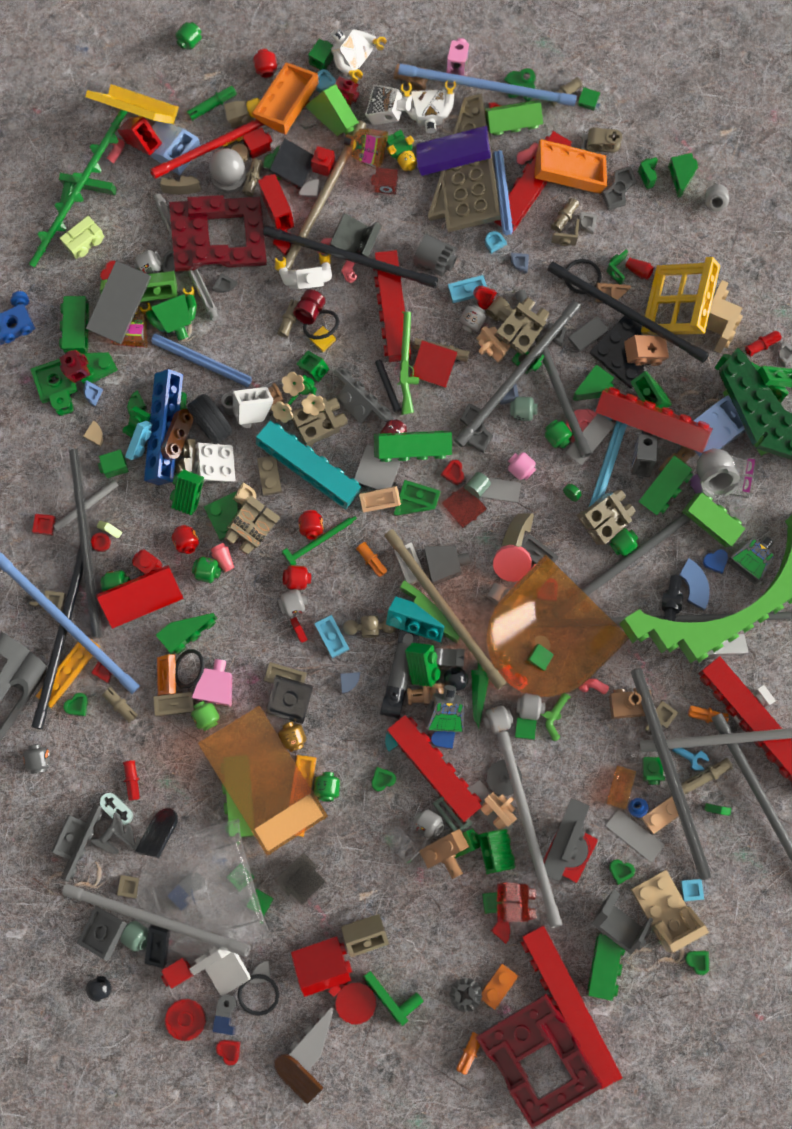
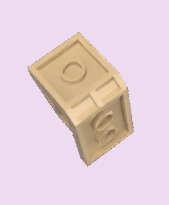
(673, 920)

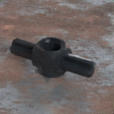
(672, 598)

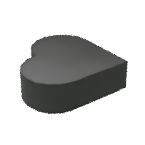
(168, 264)

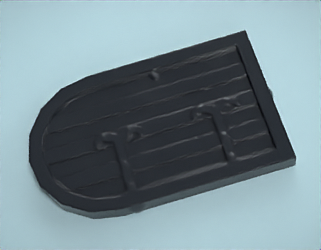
(158, 833)

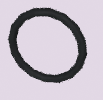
(584, 261)
(327, 334)
(200, 671)
(259, 1013)

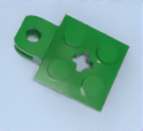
(55, 393)

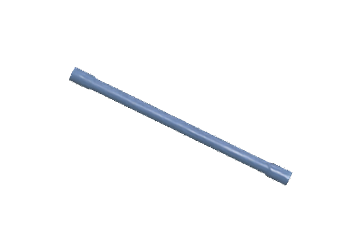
(561, 98)
(129, 683)

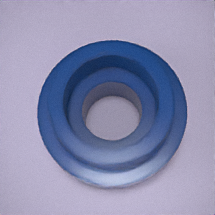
(18, 298)
(638, 812)

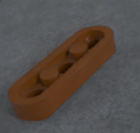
(180, 423)

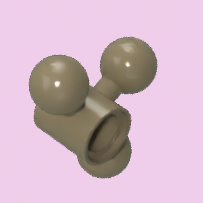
(369, 627)

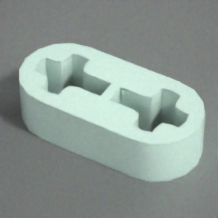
(119, 806)

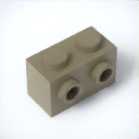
(364, 935)

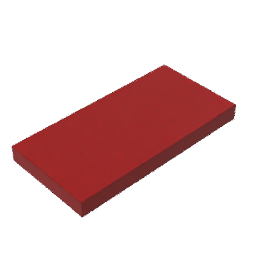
(140, 596)

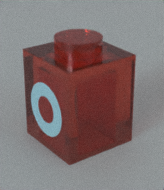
(385, 180)

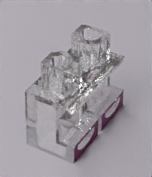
(745, 470)

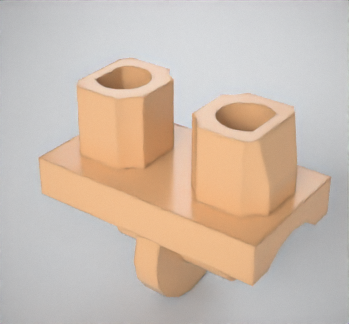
(491, 345)
(501, 807)

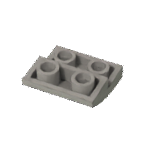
(374, 472)

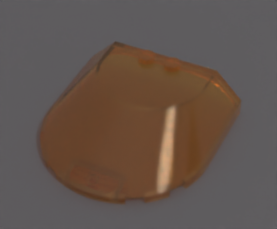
(559, 616)

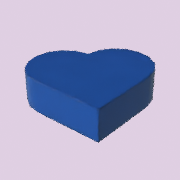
(716, 561)
(443, 739)

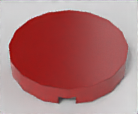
(355, 1003)
(185, 1019)

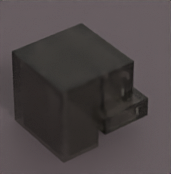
(301, 879)

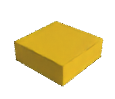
(324, 343)

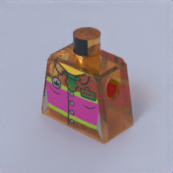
(368, 146)
(137, 332)

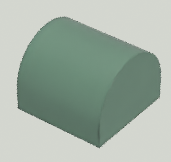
(478, 484)

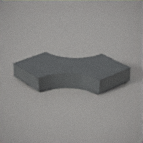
(615, 195)
(481, 437)

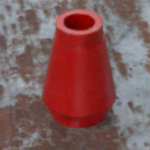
(640, 268)

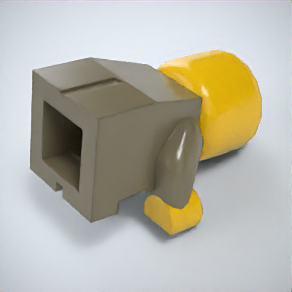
(240, 112)

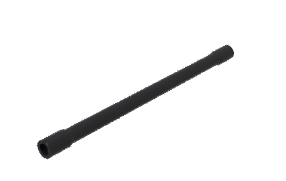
(421, 278)
(692, 350)
(41, 711)

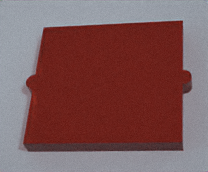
(464, 506)

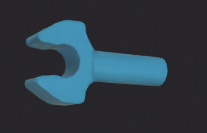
(692, 758)

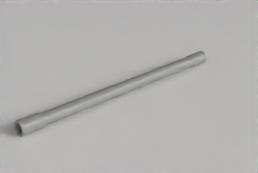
(649, 745)
(551, 909)
(231, 945)

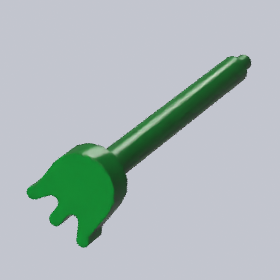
(290, 558)

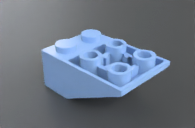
(174, 143)
(725, 424)

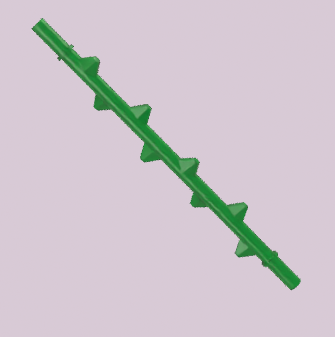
(75, 195)

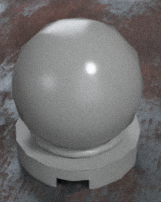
(227, 170)
(717, 473)

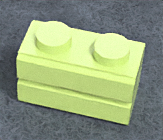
(82, 237)

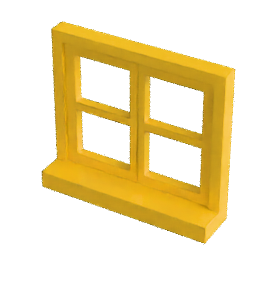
(136, 103)
(702, 299)

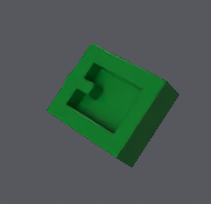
(647, 172)
(313, 365)
(136, 416)
(652, 770)
(473, 841)

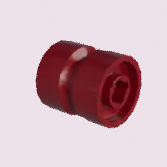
(309, 306)

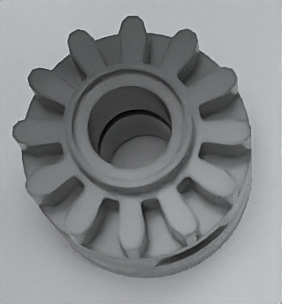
(435, 255)

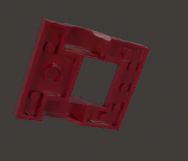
(191, 232)
(526, 1033)

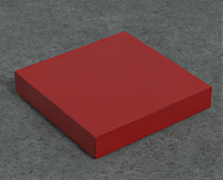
(434, 363)

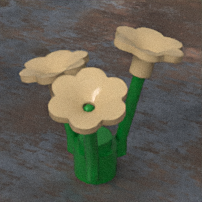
(298, 385)

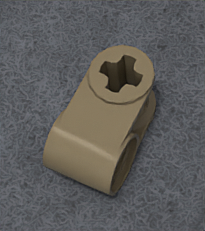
(603, 139)

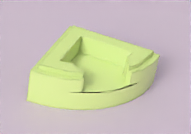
(104, 526)

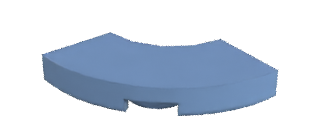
(697, 584)

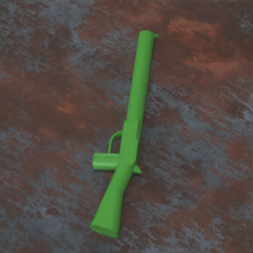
(407, 406)

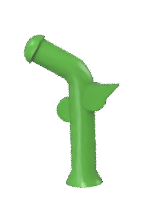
(555, 715)

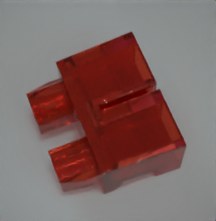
(517, 911)

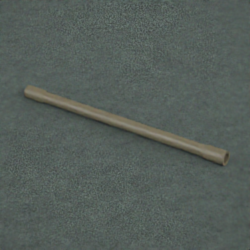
(321, 199)
(492, 673)

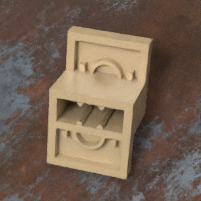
(723, 317)

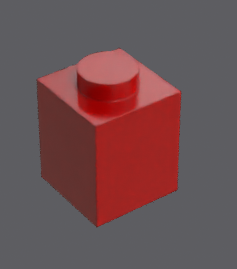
(257, 142)
(323, 161)
(177, 973)

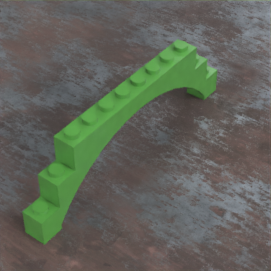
(701, 637)

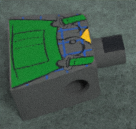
(753, 559)
(445, 711)

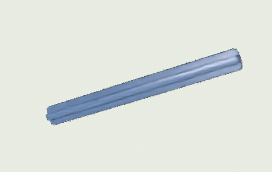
(502, 190)
(201, 360)

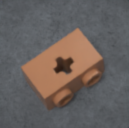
(646, 350)

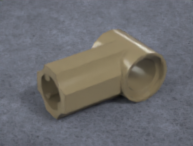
(499, 309)

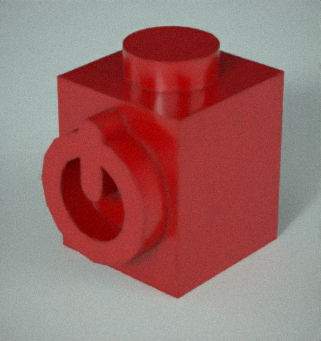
(146, 562)

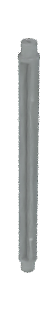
(194, 274)

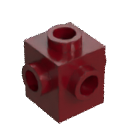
(348, 90)
(74, 365)

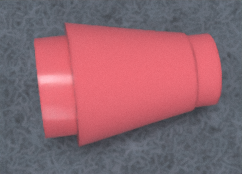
(222, 555)

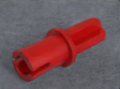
(763, 343)
(131, 780)

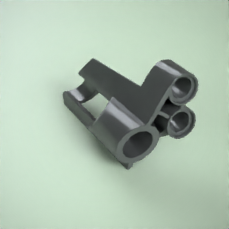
(22, 671)

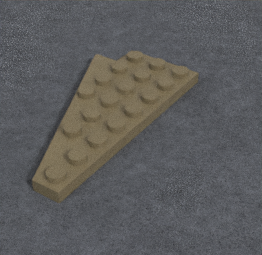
(467, 192)

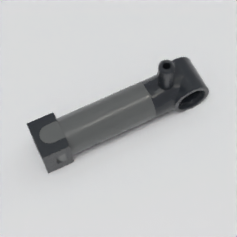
(398, 677)

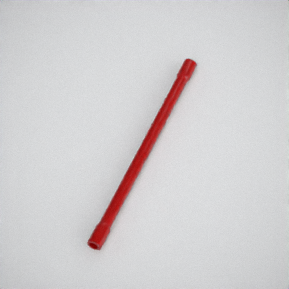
(166, 167)

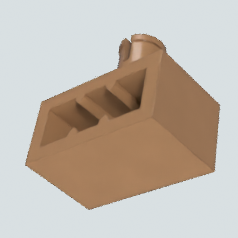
(625, 704)
(444, 852)

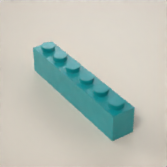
(308, 464)

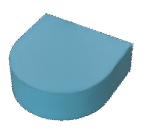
(494, 241)

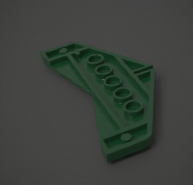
(757, 406)

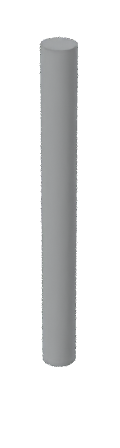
(90, 502)

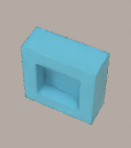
(692, 890)

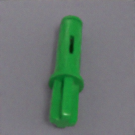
(212, 102)

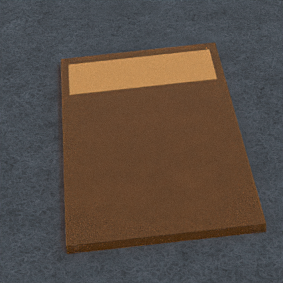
(262, 780)

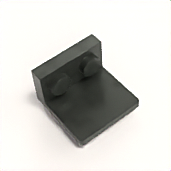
(355, 236)

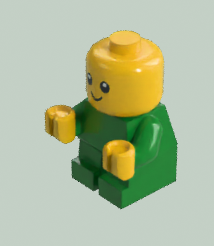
(400, 149)

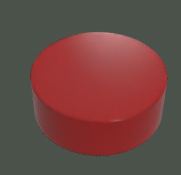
(100, 542)

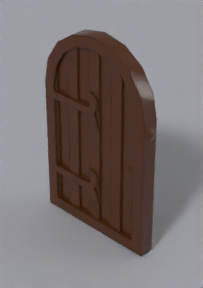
(297, 1077)

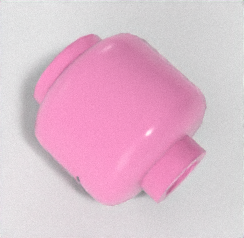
(521, 466)

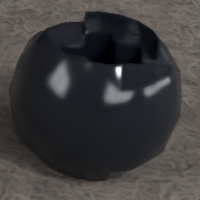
(456, 677)
(98, 988)

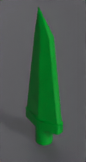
(479, 689)

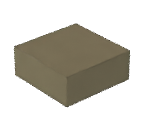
(128, 886)

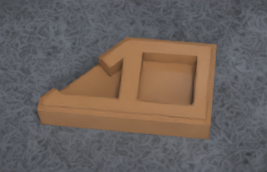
(613, 290)

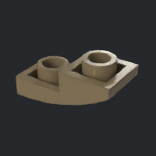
(186, 185)
(188, 454)
(518, 526)

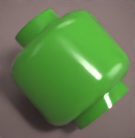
(205, 715)

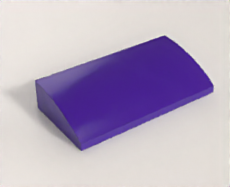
(453, 151)

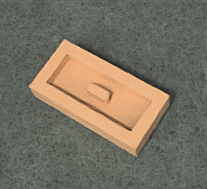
(380, 499)
(661, 815)

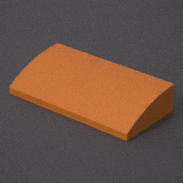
(286, 97)
(571, 166)

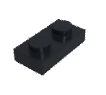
(157, 946)

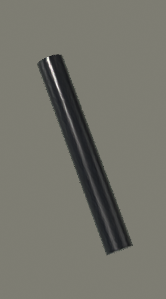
(387, 384)

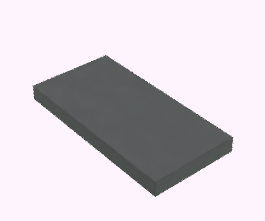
(118, 302)

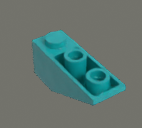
(413, 619)

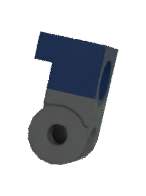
(223, 1016)

